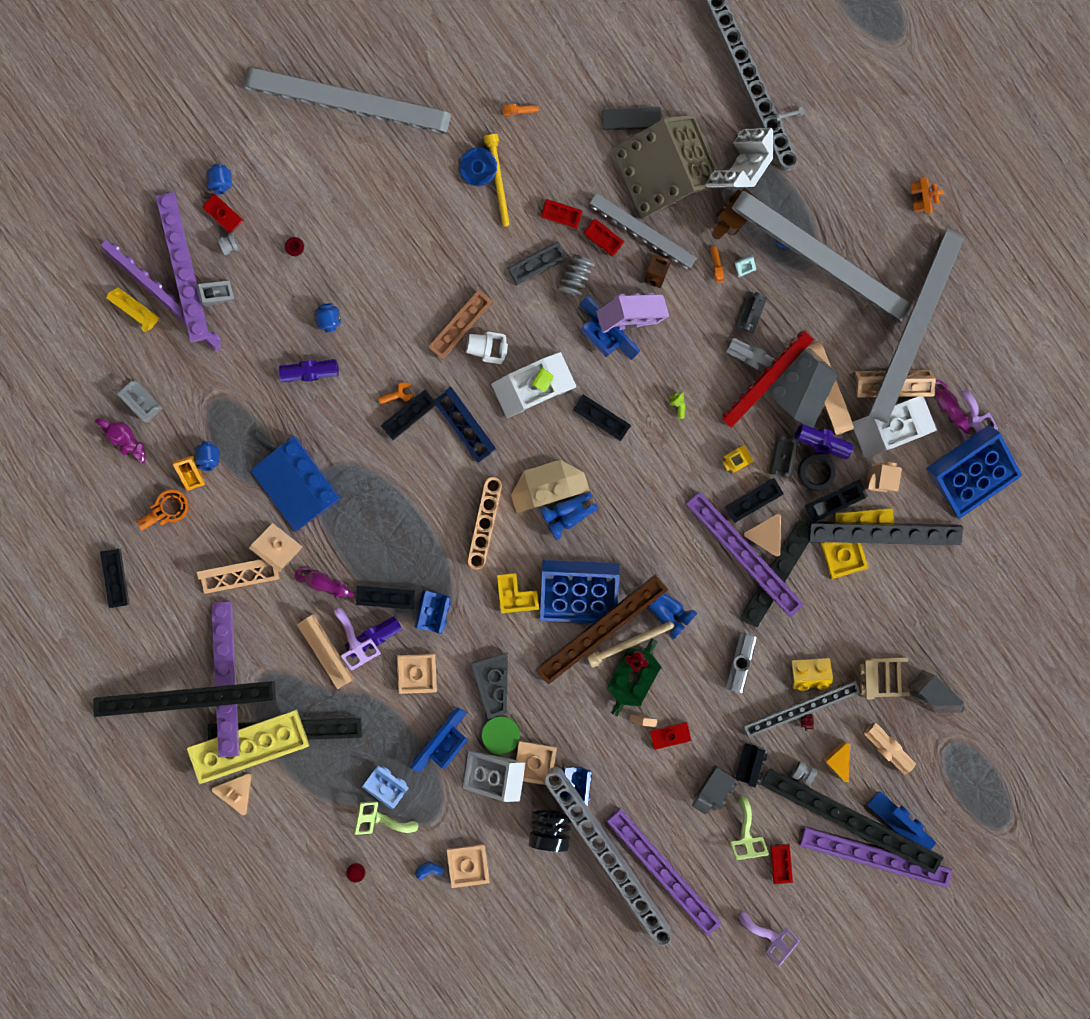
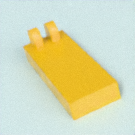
(133, 308)

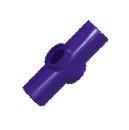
(309, 370)
(823, 441)
(377, 634)

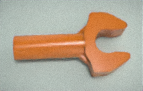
(513, 109)
(718, 269)
(397, 394)

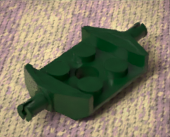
(631, 692)

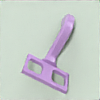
(974, 420)
(355, 645)
(775, 938)

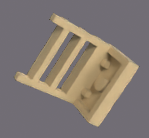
(869, 674)

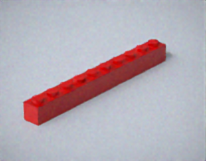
(770, 375)

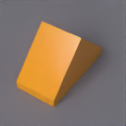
(189, 473)
(839, 760)

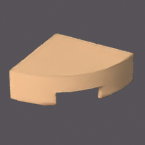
(642, 720)

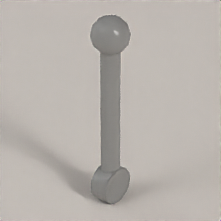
(800, 111)

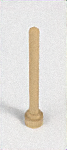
(596, 658)

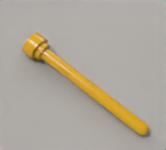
(491, 142)

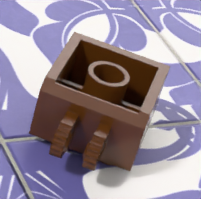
(728, 219)

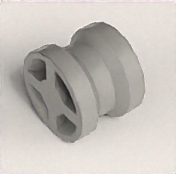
(228, 243)

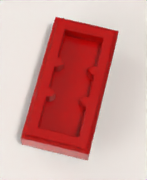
(222, 213)
(561, 214)
(603, 237)
(670, 735)
(781, 863)

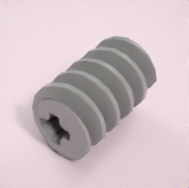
(575, 276)

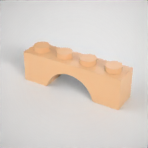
(883, 477)

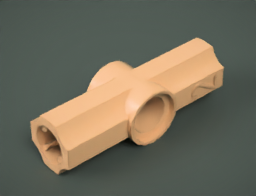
(889, 748)

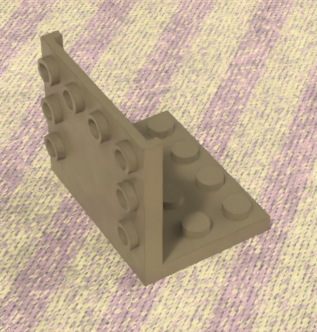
(665, 163)

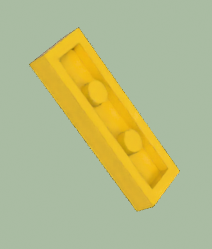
(872, 516)

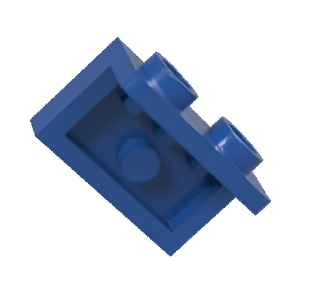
(432, 612)
(580, 779)

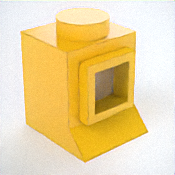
(737, 459)

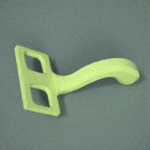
(375, 817)
(746, 839)

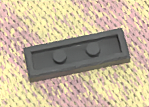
(630, 118)
(537, 263)

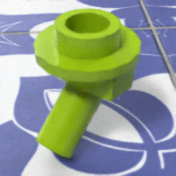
(677, 399)

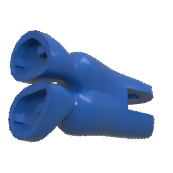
(570, 511)
(666, 608)

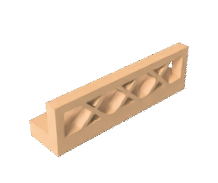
(917, 384)
(233, 569)
(325, 651)

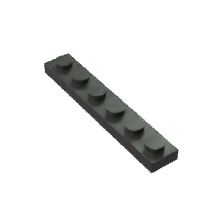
(782, 567)

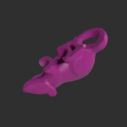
(949, 403)
(121, 434)
(322, 582)

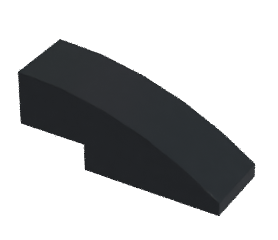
(836, 500)

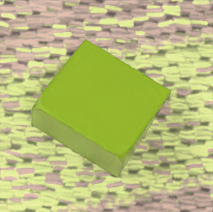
(542, 380)

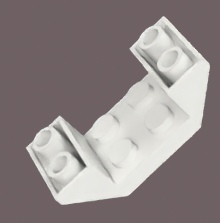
(755, 156)
(516, 389)
(906, 423)

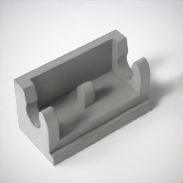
(140, 401)

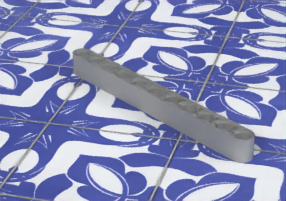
(748, 83)
(347, 100)
(821, 256)
(916, 326)
(609, 865)

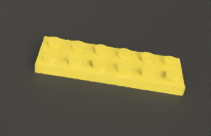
(256, 745)

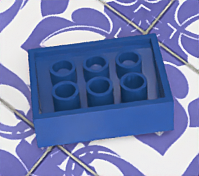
(974, 471)
(295, 483)
(578, 590)

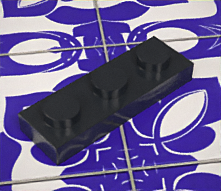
(409, 414)
(601, 417)
(754, 500)
(114, 578)
(385, 597)

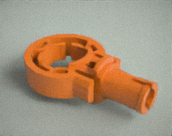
(152, 517)

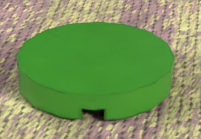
(501, 735)

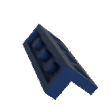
(471, 421)

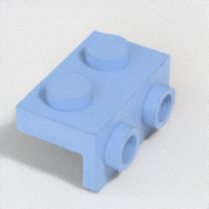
(385, 787)

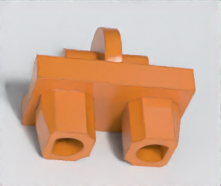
(923, 187)

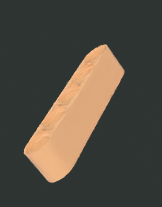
(834, 405)
(479, 531)

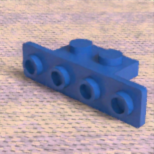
(607, 341)
(444, 744)
(898, 819)

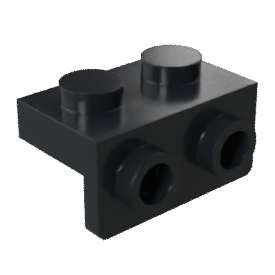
(750, 764)

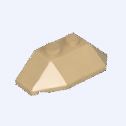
(547, 485)

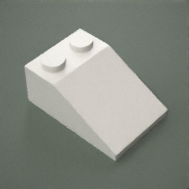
(494, 776)

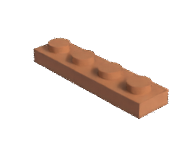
(460, 324)

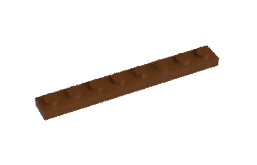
(602, 629)

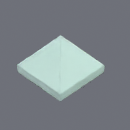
(745, 265)

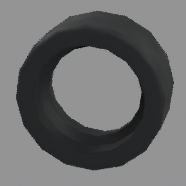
(830, 477)

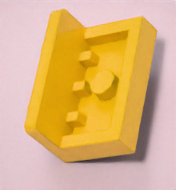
(812, 674)

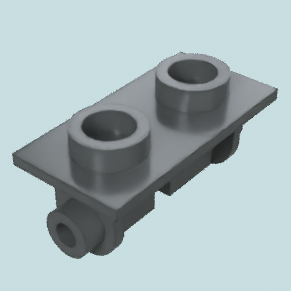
(751, 312)

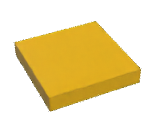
(843, 558)

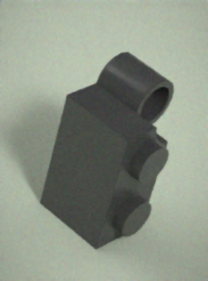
(714, 790)

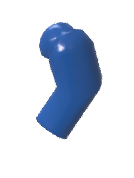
(428, 868)

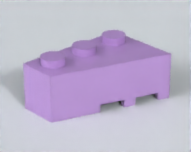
(632, 309)

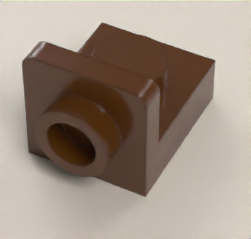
(657, 271)

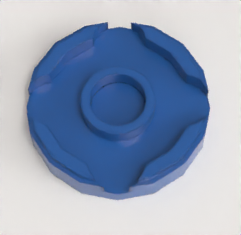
(478, 166)

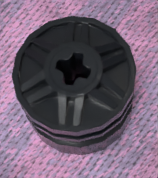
(550, 834)

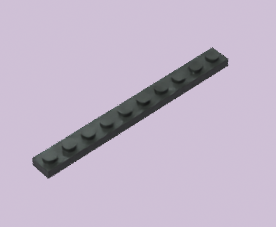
(184, 699)
(852, 820)

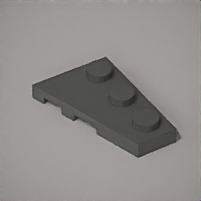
(492, 683)

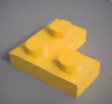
(511, 599)

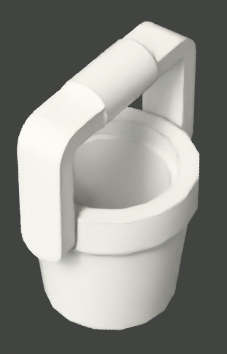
(482, 344)

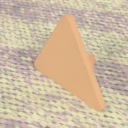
(767, 534)
(235, 792)

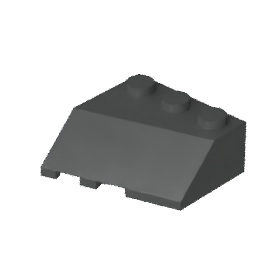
(804, 387)
(935, 694)

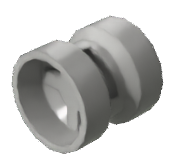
(804, 773)

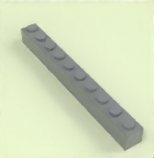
(643, 231)
(801, 708)

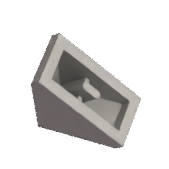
(214, 293)

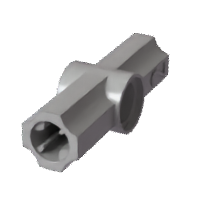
(750, 355)
(743, 650)

